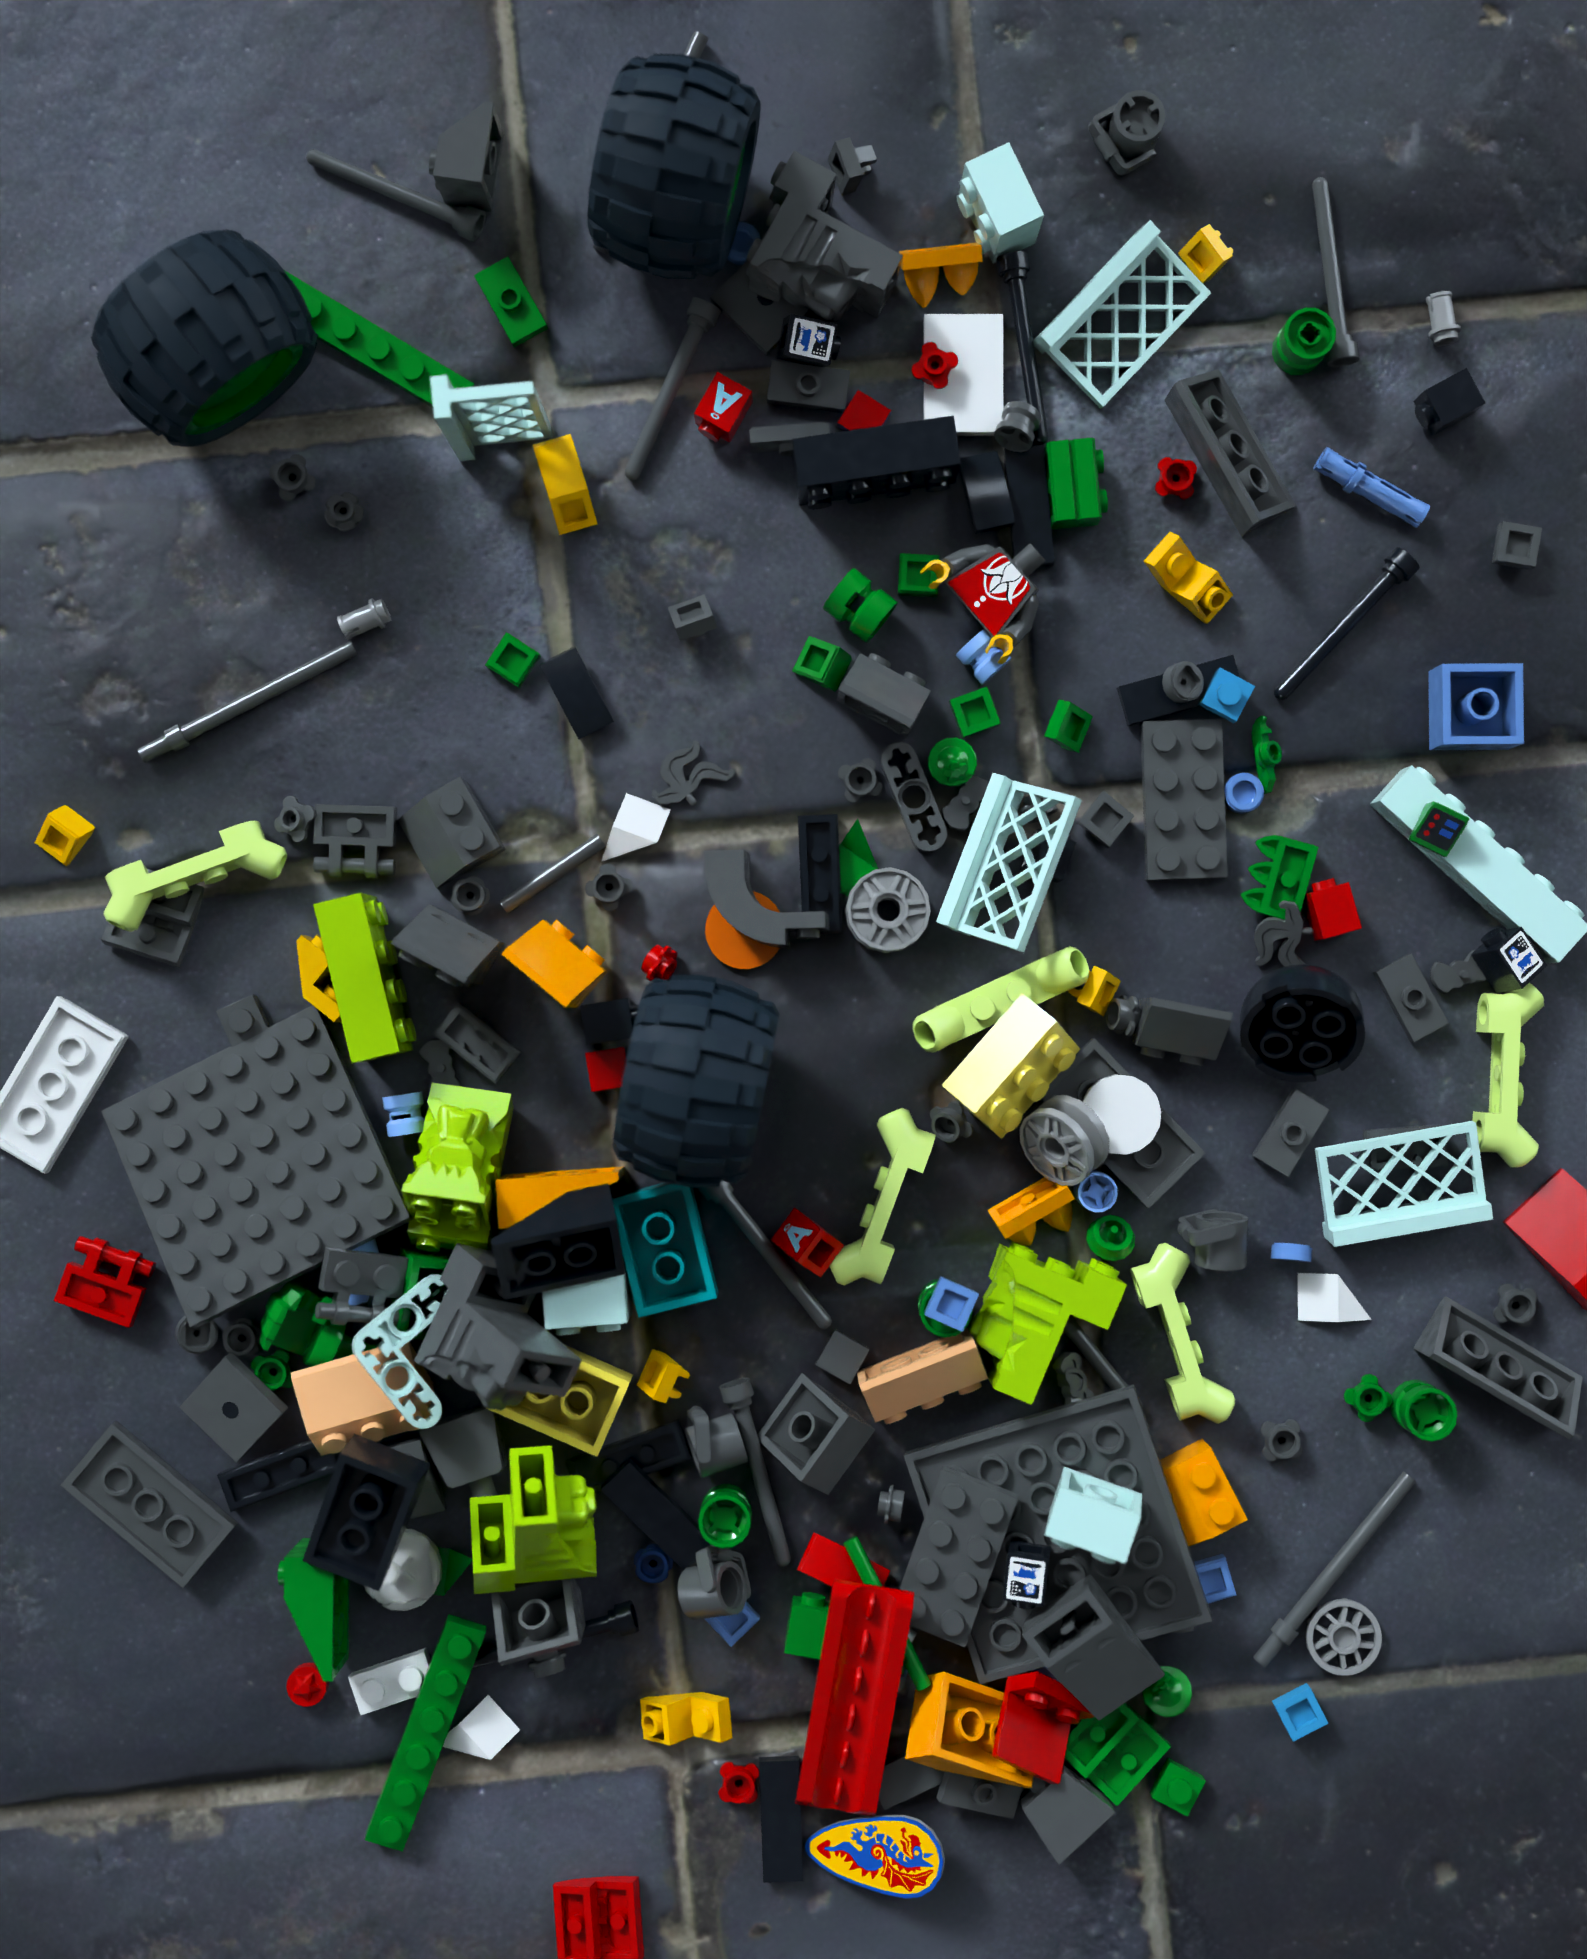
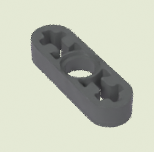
(911, 766)

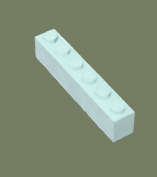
(1486, 869)

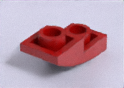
(829, 1561)

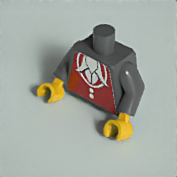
(993, 590)

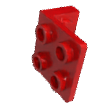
(1036, 1725)

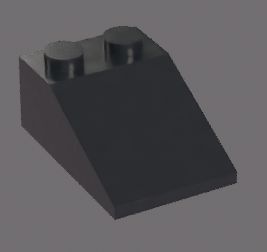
(560, 1244)
(365, 1511)

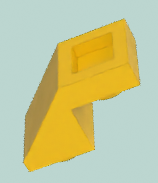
(565, 484)
(1186, 579)
(313, 973)
(682, 1716)

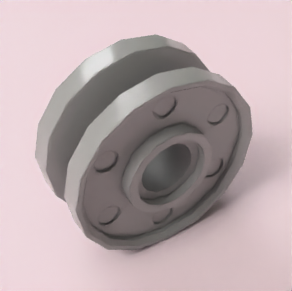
(902, 890)
(1064, 1140)

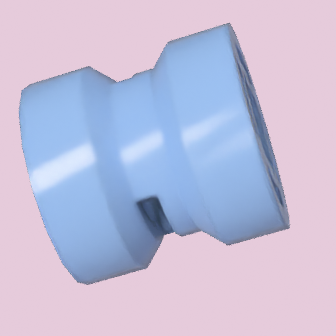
(983, 664)
(401, 1105)
(1098, 1196)

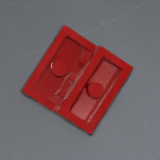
(598, 1918)

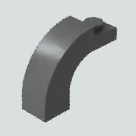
(731, 891)

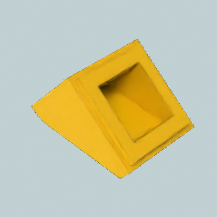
(64, 834)

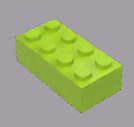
(364, 977)

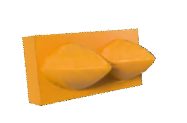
(923, 264)
(1043, 1199)

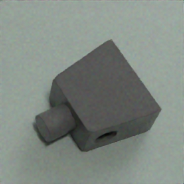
(468, 1449)
(1065, 1811)

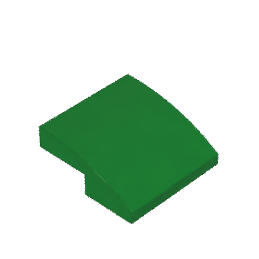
(1115, 1751)

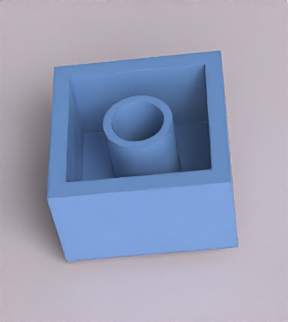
(1476, 706)

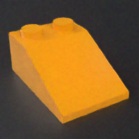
(557, 963)
(526, 1193)
(1201, 1493)
(957, 1728)

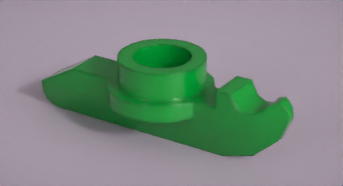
(1266, 753)

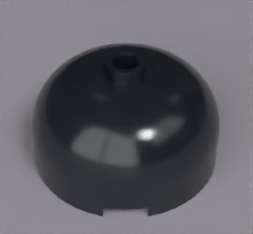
(1302, 1023)

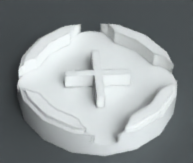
(1127, 1111)
(412, 1573)

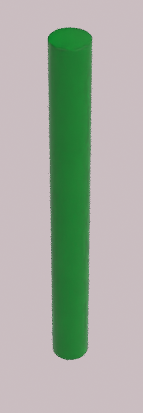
(868, 1576)

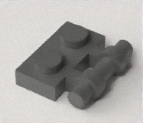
(355, 826)
(362, 1274)

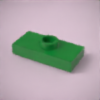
(511, 301)

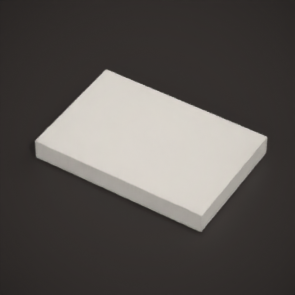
(976, 383)

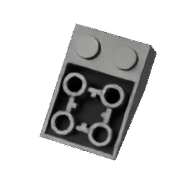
(450, 944)
(1091, 1648)

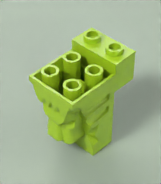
(457, 1168)
(1029, 1310)
(536, 1530)

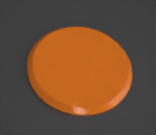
(733, 946)

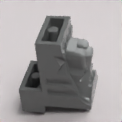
(813, 255)
(491, 1340)

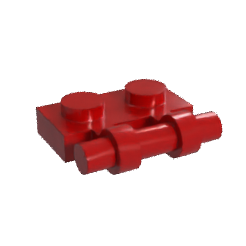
(100, 1293)

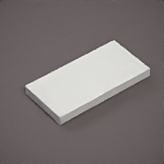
(55, 1082)

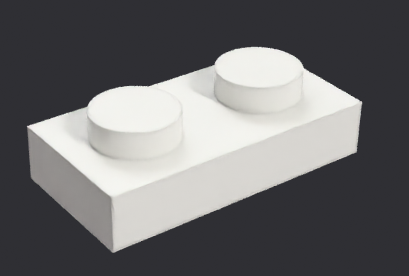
(389, 1681)

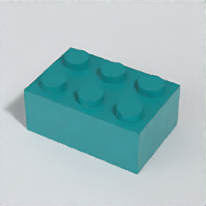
(664, 1248)

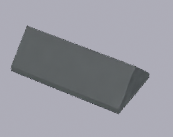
(1228, 450)
(1503, 1366)

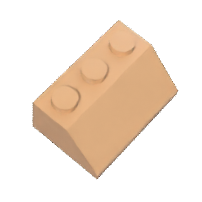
(922, 1377)
(346, 1401)

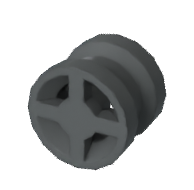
(1017, 427)

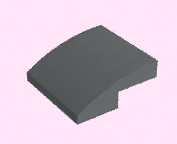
(163, 930)

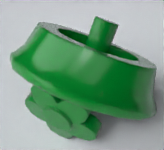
(952, 761)
(1110, 1238)
(1169, 1694)

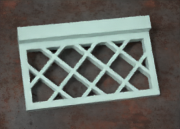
(1098, 290)
(487, 414)
(985, 855)
(1405, 1218)

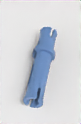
(1363, 482)

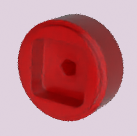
(306, 1685)

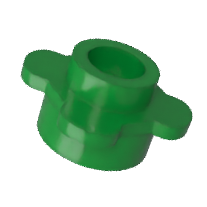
(279, 1361)
(1379, 1398)

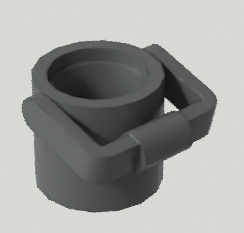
(1132, 130)
(1218, 1238)
(714, 1442)
(714, 1588)

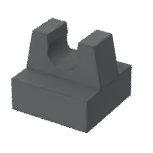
(850, 164)

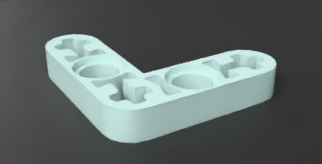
(392, 1341)

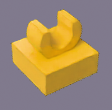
(1205, 253)
(1097, 990)
(660, 1376)

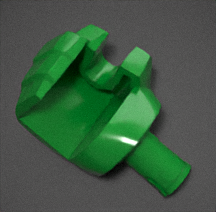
(292, 1325)

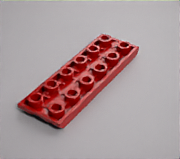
(854, 1697)

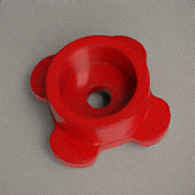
(935, 377)
(1178, 467)
(659, 963)
(734, 1793)

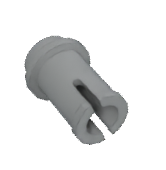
(1442, 319)
(364, 618)

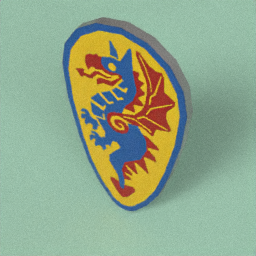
(881, 1854)

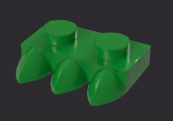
(1283, 877)

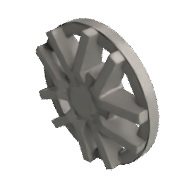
(1343, 1637)

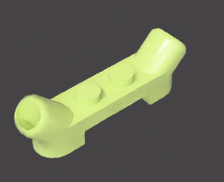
(135, 887)
(989, 1002)
(1499, 1128)
(908, 1149)
(1189, 1390)

